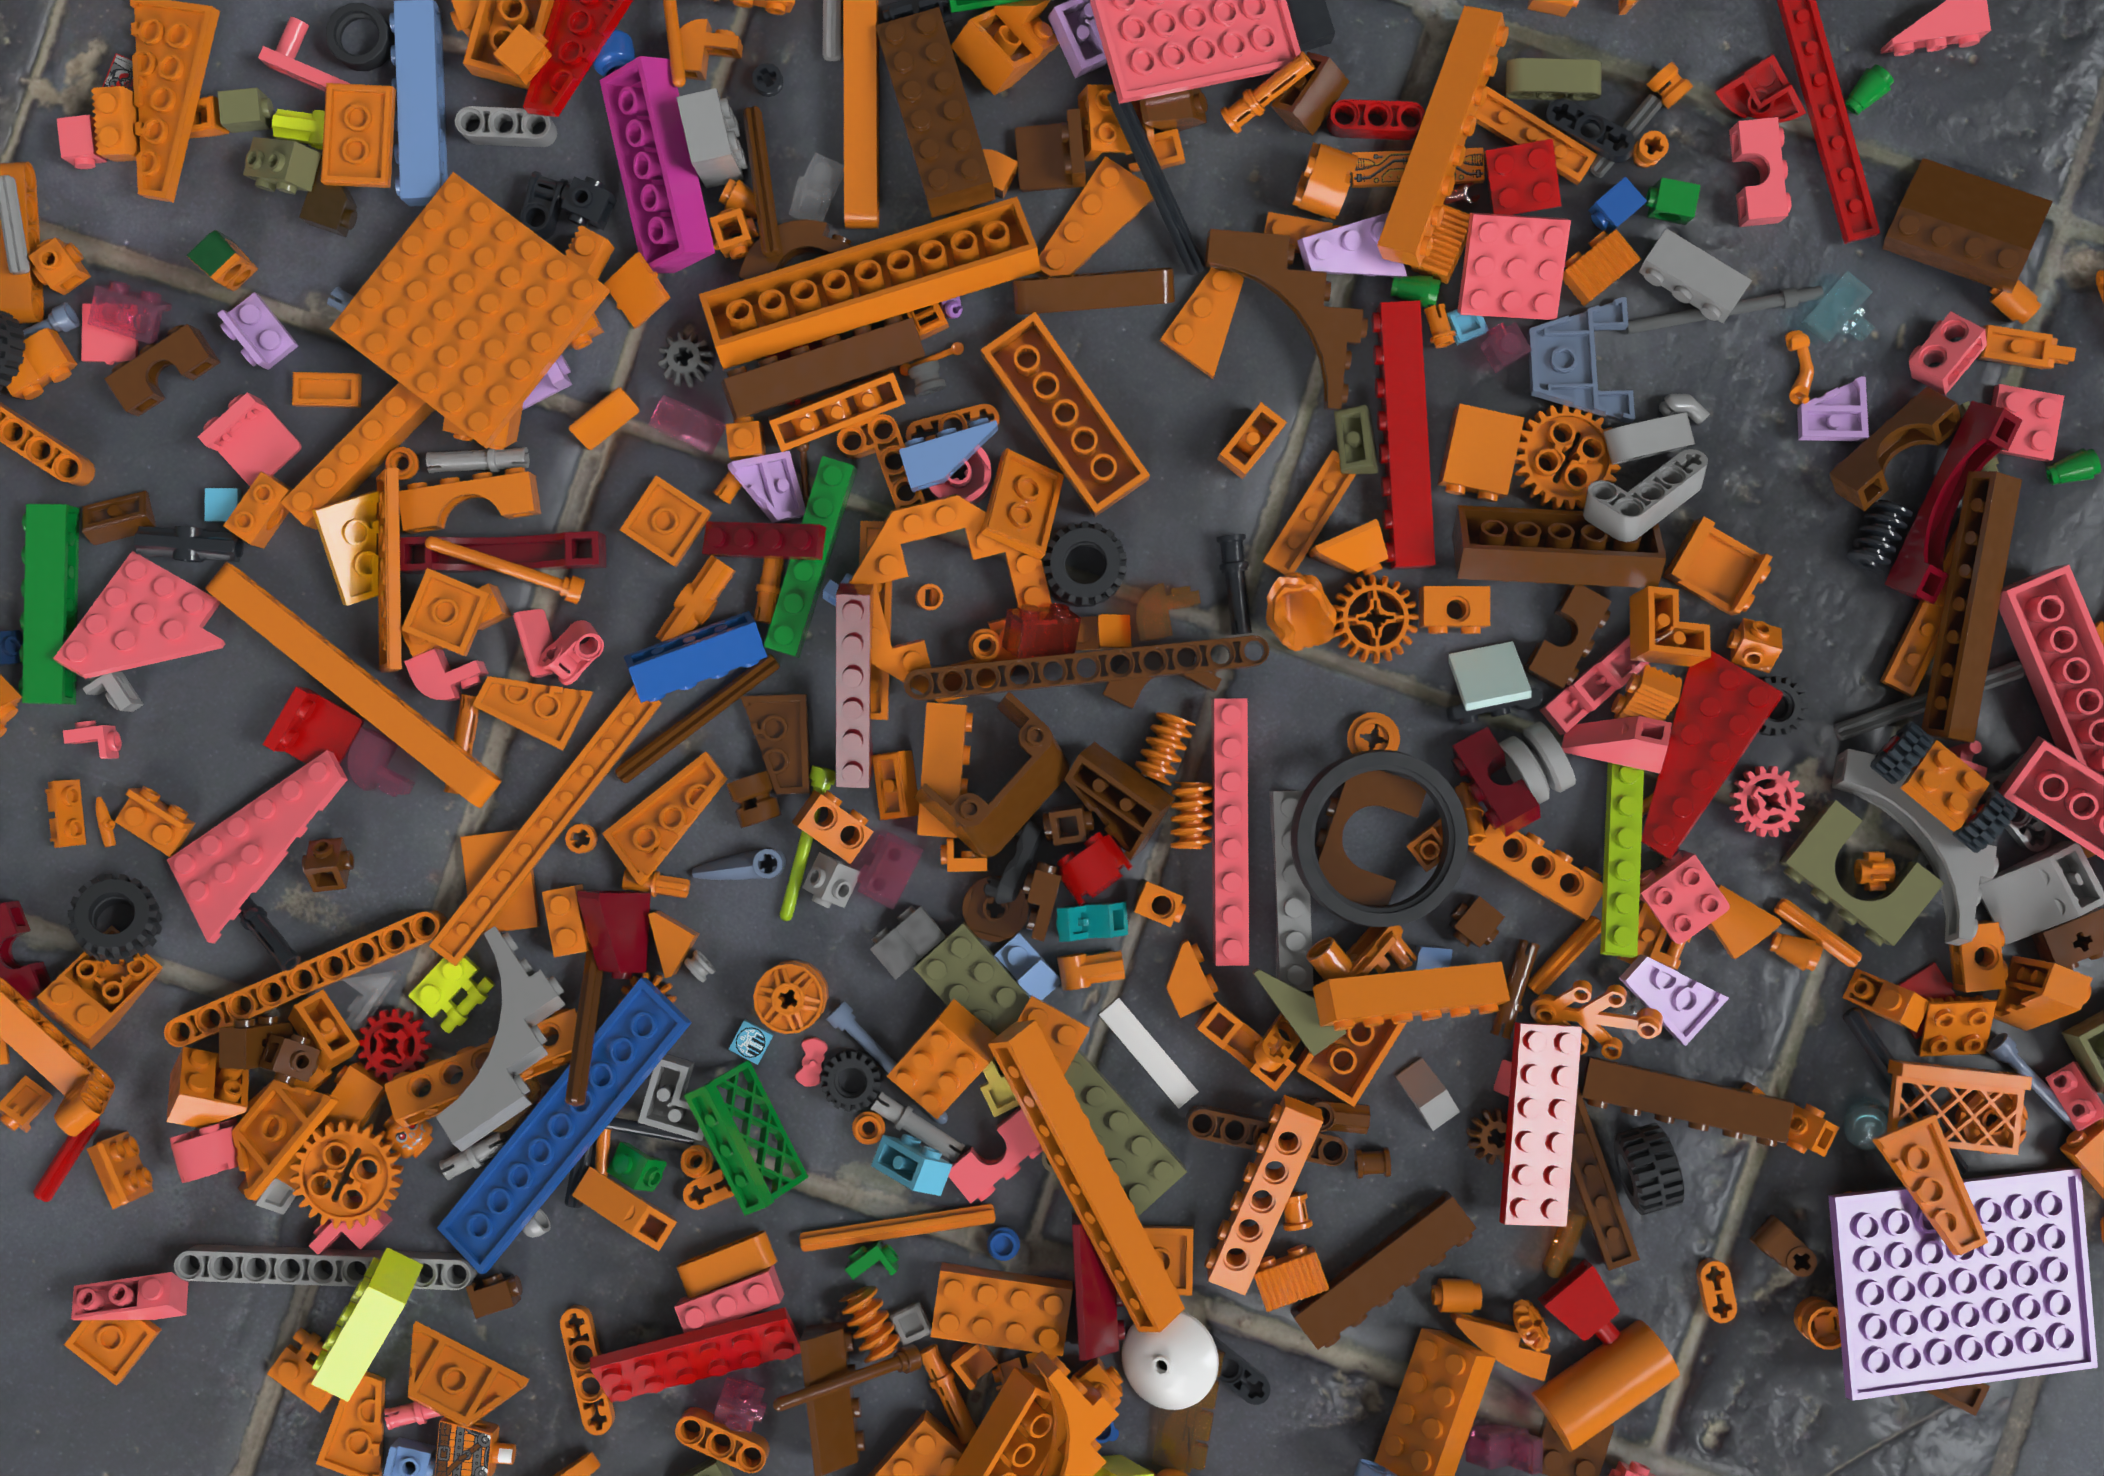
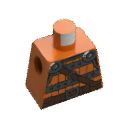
(470, 1449)

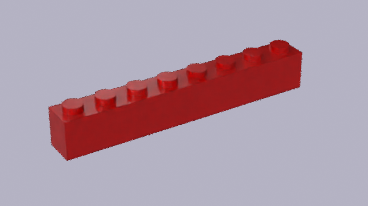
(1404, 435)

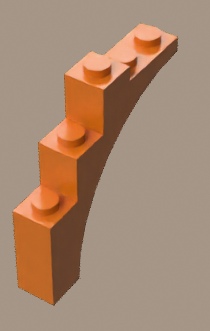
(1079, 1418)

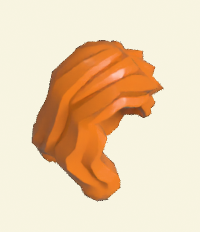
(1300, 612)

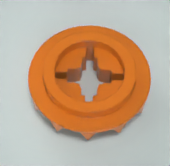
(1364, 724)
(1531, 1325)

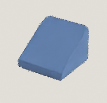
(1432, 957)

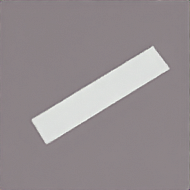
(1148, 1053)

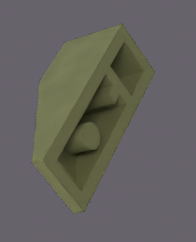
(1299, 1011)

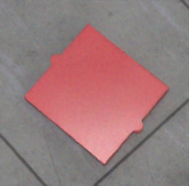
(104, 345)

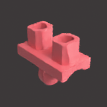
(2076, 1095)

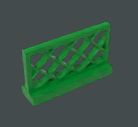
(731, 1146)

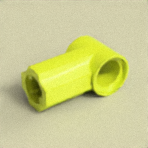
(299, 127)

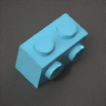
(911, 1164)

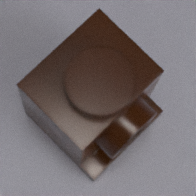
(494, 1294)

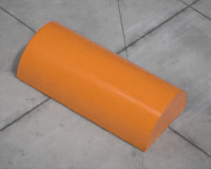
(1606, 1384)

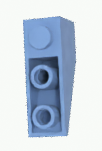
(938, 459)

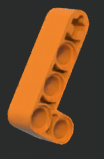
(884, 449)

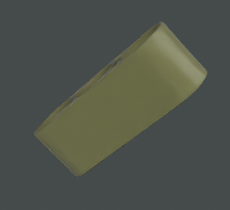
(1553, 79)

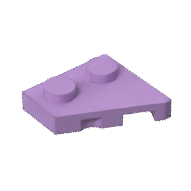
(1836, 415)
(771, 484)

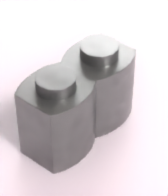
(908, 941)

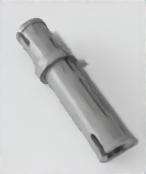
(471, 460)
(917, 1126)

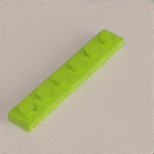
(1622, 861)

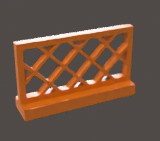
(1966, 1080)

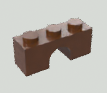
(137, 381)
(1584, 613)

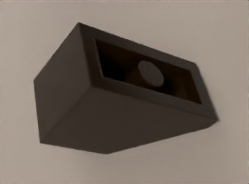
(329, 207)

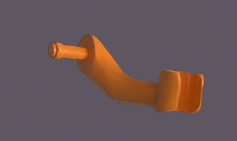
(1800, 390)

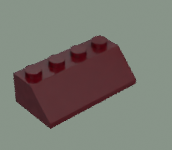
(1095, 1299)

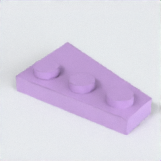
(1349, 250)
(1680, 1000)

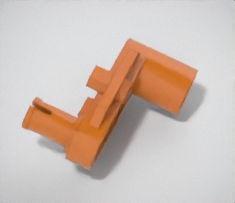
(1363, 956)

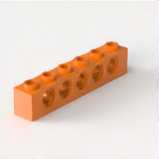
(405, 1088)
(1237, 1271)

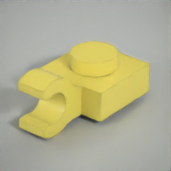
(997, 1091)

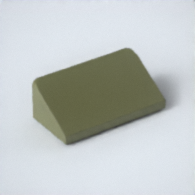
(1356, 441)

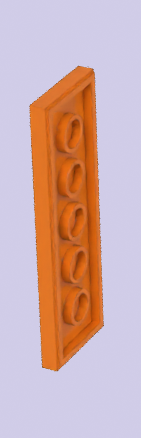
(389, 571)

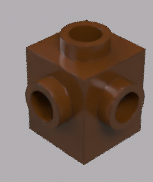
(327, 864)
(290, 1058)

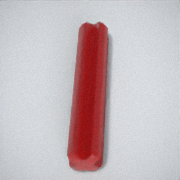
(63, 1163)

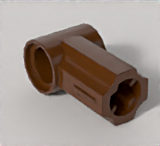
(1343, 1116)

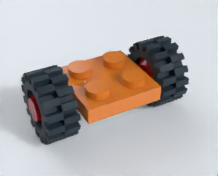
(1944, 786)

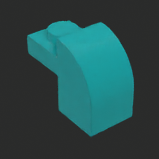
(1092, 921)

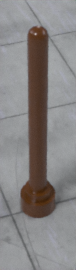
(905, 1360)

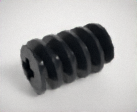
(1877, 535)

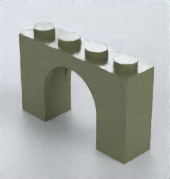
(1814, 859)

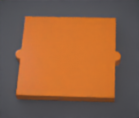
(637, 290)

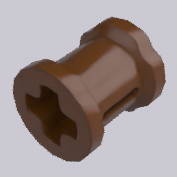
(1372, 1162)

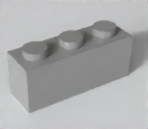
(1694, 276)

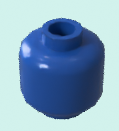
(615, 53)

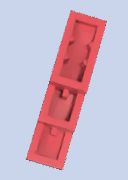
(1592, 687)

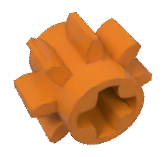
(1874, 871)

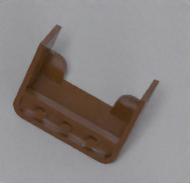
(992, 825)

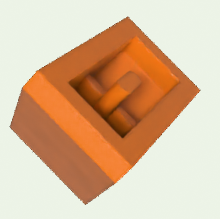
(672, 941)

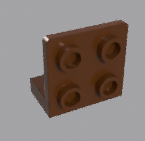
(1051, 155)

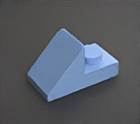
(1028, 967)

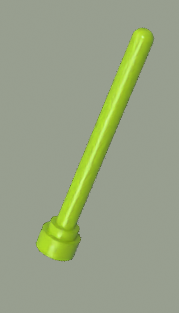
(821, 780)

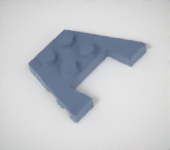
(1565, 362)

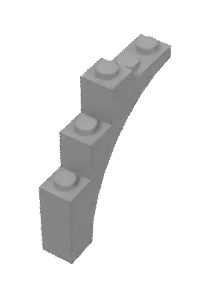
(1949, 857)
(498, 1088)

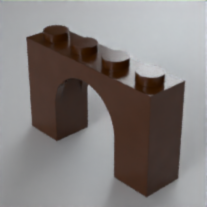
(1360, 791)

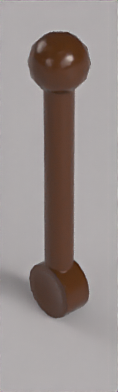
(804, 472)

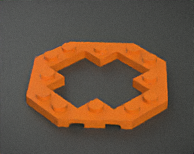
(886, 563)

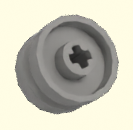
(1538, 762)

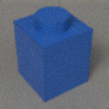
(1616, 206)

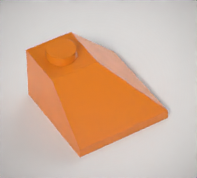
(1354, 550)

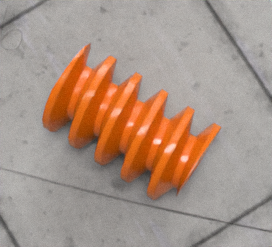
(1164, 747)
(1191, 815)
(870, 1323)

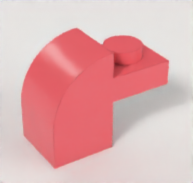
(436, 679)
(359, 1235)

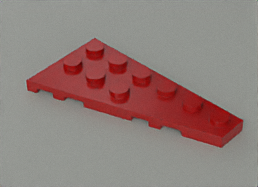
(574, 39)
(1711, 730)

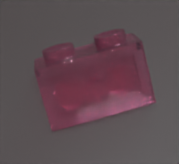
(127, 312)

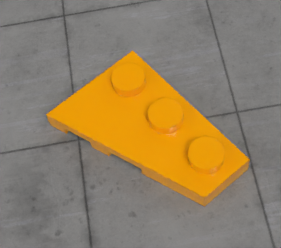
(350, 543)

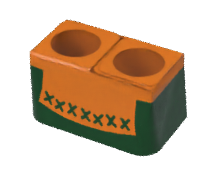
(222, 260)

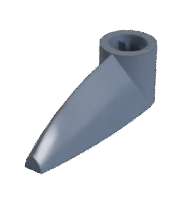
(741, 866)

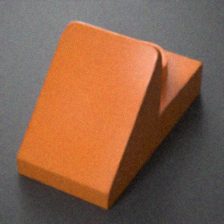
(1025, 23)
(1104, 632)

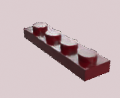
(764, 540)

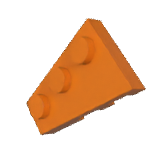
(536, 709)
(357, 1431)

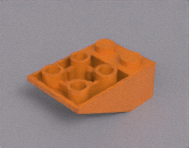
(96, 995)

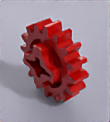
(384, 1034)

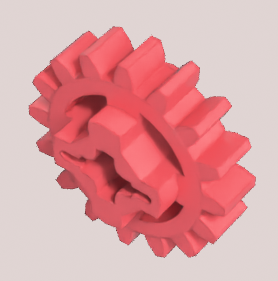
(1775, 790)

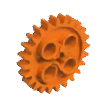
(1540, 443)
(374, 1187)

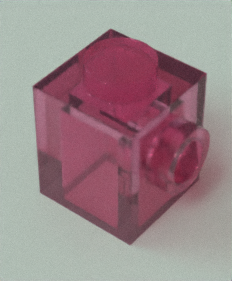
(1505, 346)

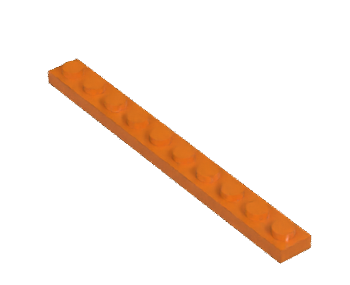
(543, 827)

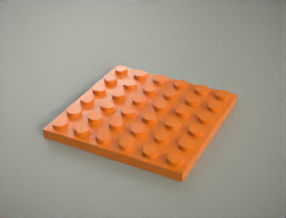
(470, 310)

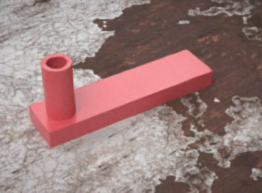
(284, 56)

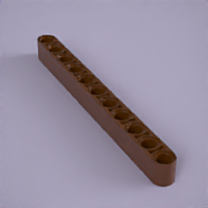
(1102, 660)

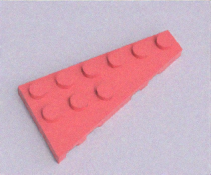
(245, 849)

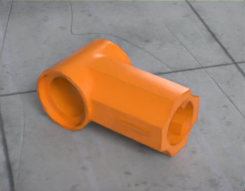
(1082, 970)

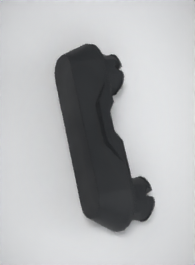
(1009, 885)

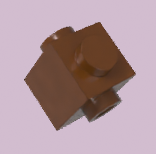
(1475, 922)

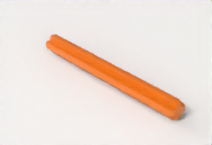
(897, 1227)

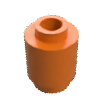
(2017, 306)
(1456, 1295)

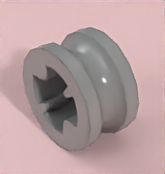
(699, 966)

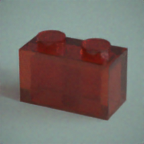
(1041, 631)

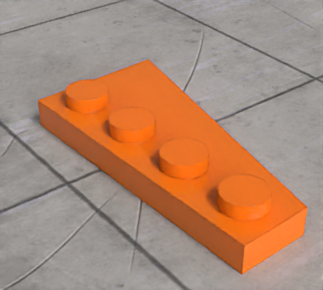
(1099, 212)
(660, 820)
(1931, 1176)

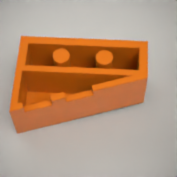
(2040, 993)

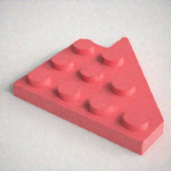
(140, 621)

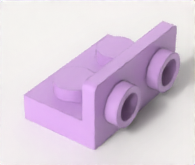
(258, 332)

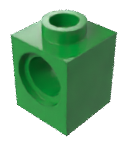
(1672, 201)

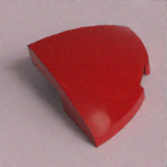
(1762, 93)

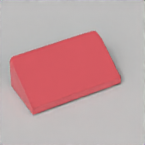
(534, 638)

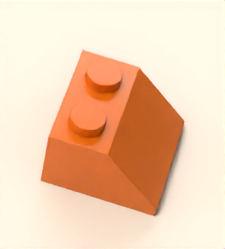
(993, 52)

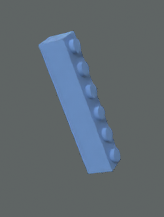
(420, 100)

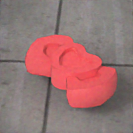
(815, 1053)

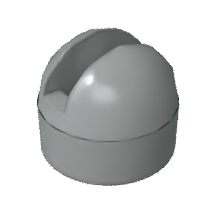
(537, 1225)

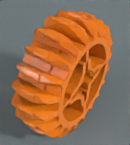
(1374, 635)

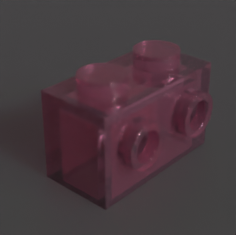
(890, 869)

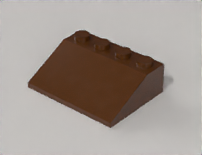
(1967, 225)

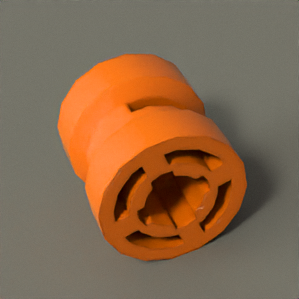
(1675, 90)

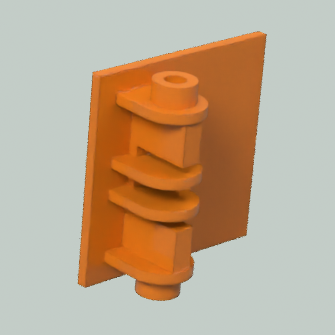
(1957, 1026)

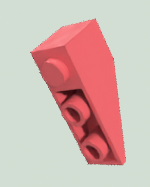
(1949, 23)
(1622, 741)
(131, 1298)

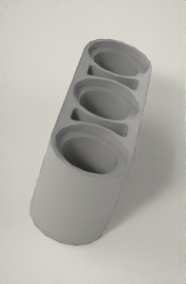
(493, 117)
(1649, 438)

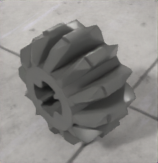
(675, 353)

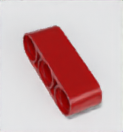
(1362, 128)

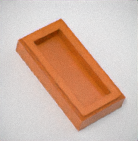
(326, 389)

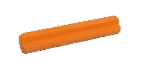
(1816, 931)
(1565, 955)

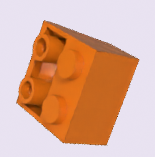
(204, 1092)

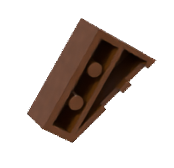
(1119, 796)

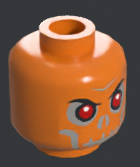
(408, 1140)

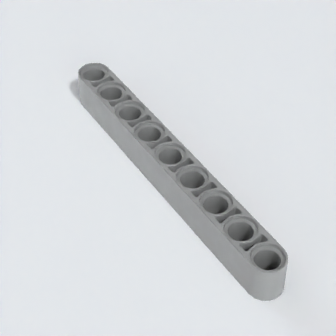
(310, 1264)

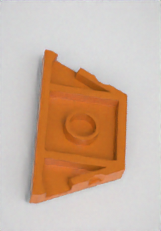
(276, 1131)
(456, 1378)

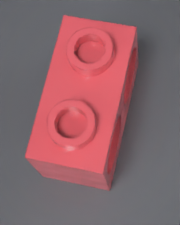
(1953, 356)

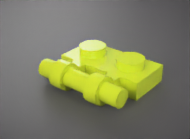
(443, 983)

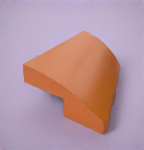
(1742, 924)

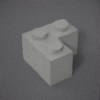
(665, 1100)

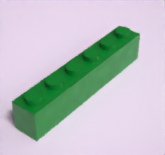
(805, 577)
(49, 601)

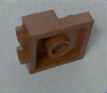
(1042, 891)

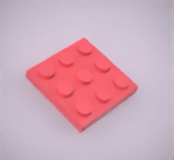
(1513, 266)

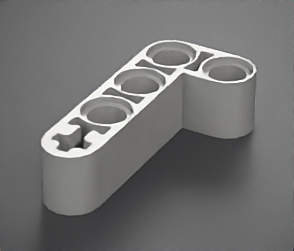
(1635, 512)

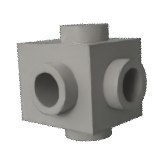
(831, 881)

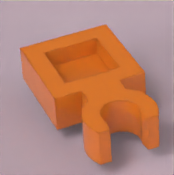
(1167, 150)

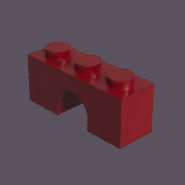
(1509, 805)
(27, 979)

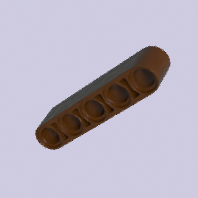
(1093, 290)
(1249, 1135)

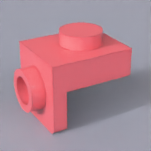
(85, 732)

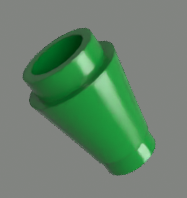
(1869, 88)
(1416, 288)
(2075, 467)

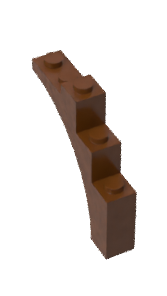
(1330, 329)

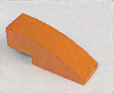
(1504, 1344)

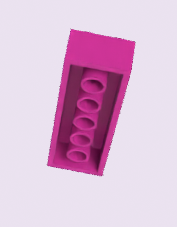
(656, 165)

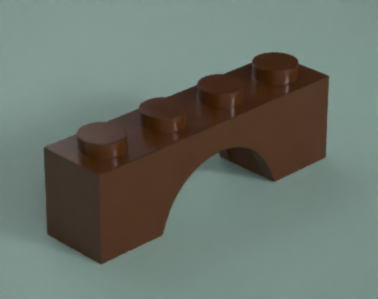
(1923, 420)

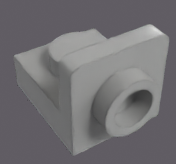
(119, 691)

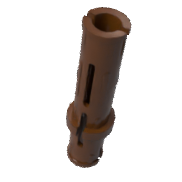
(1516, 987)

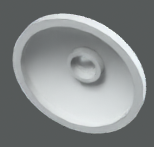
(1189, 1359)

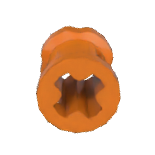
(1660, 147)
(1296, 1212)

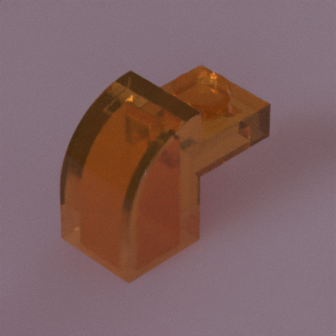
(1153, 610)

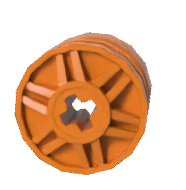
(809, 990)

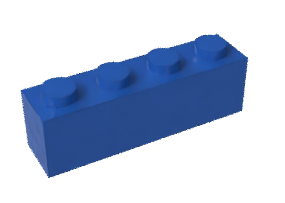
(695, 657)

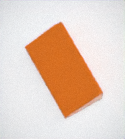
(604, 418)
(895, 785)

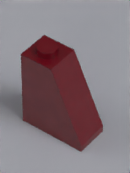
(617, 929)

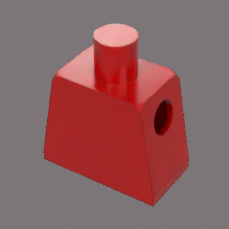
(1583, 1304)

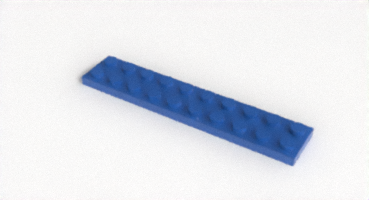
(560, 1134)

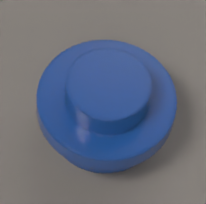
(1003, 1243)

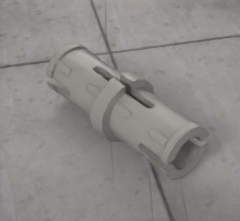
(472, 1156)

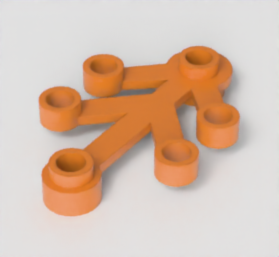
(1647, 1021)

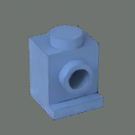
(409, 1450)

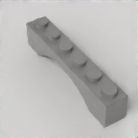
(1292, 898)

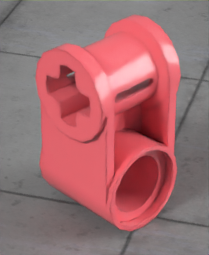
(570, 653)

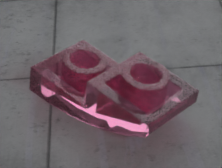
(687, 424)

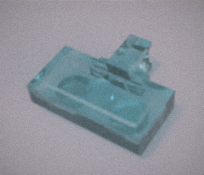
(1841, 311)

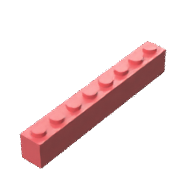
(1230, 832)

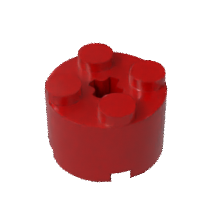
(1093, 868)

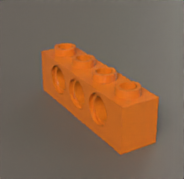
(836, 410)
(1578, 900)

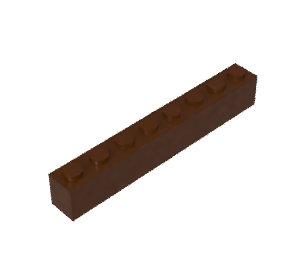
(1971, 605)

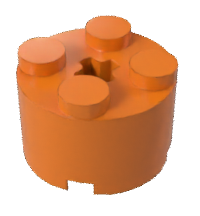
(1325, 180)

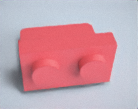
(250, 438)
(1682, 896)

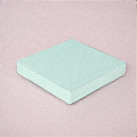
(1489, 676)

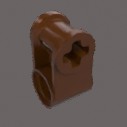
(1781, 1245)

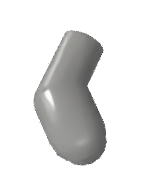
(1681, 404)

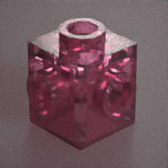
(740, 1405)

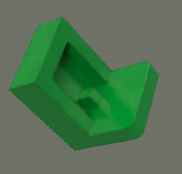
(636, 1168)
(864, 1258)

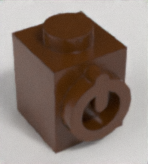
(1068, 824)

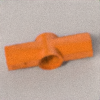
(697, 600)

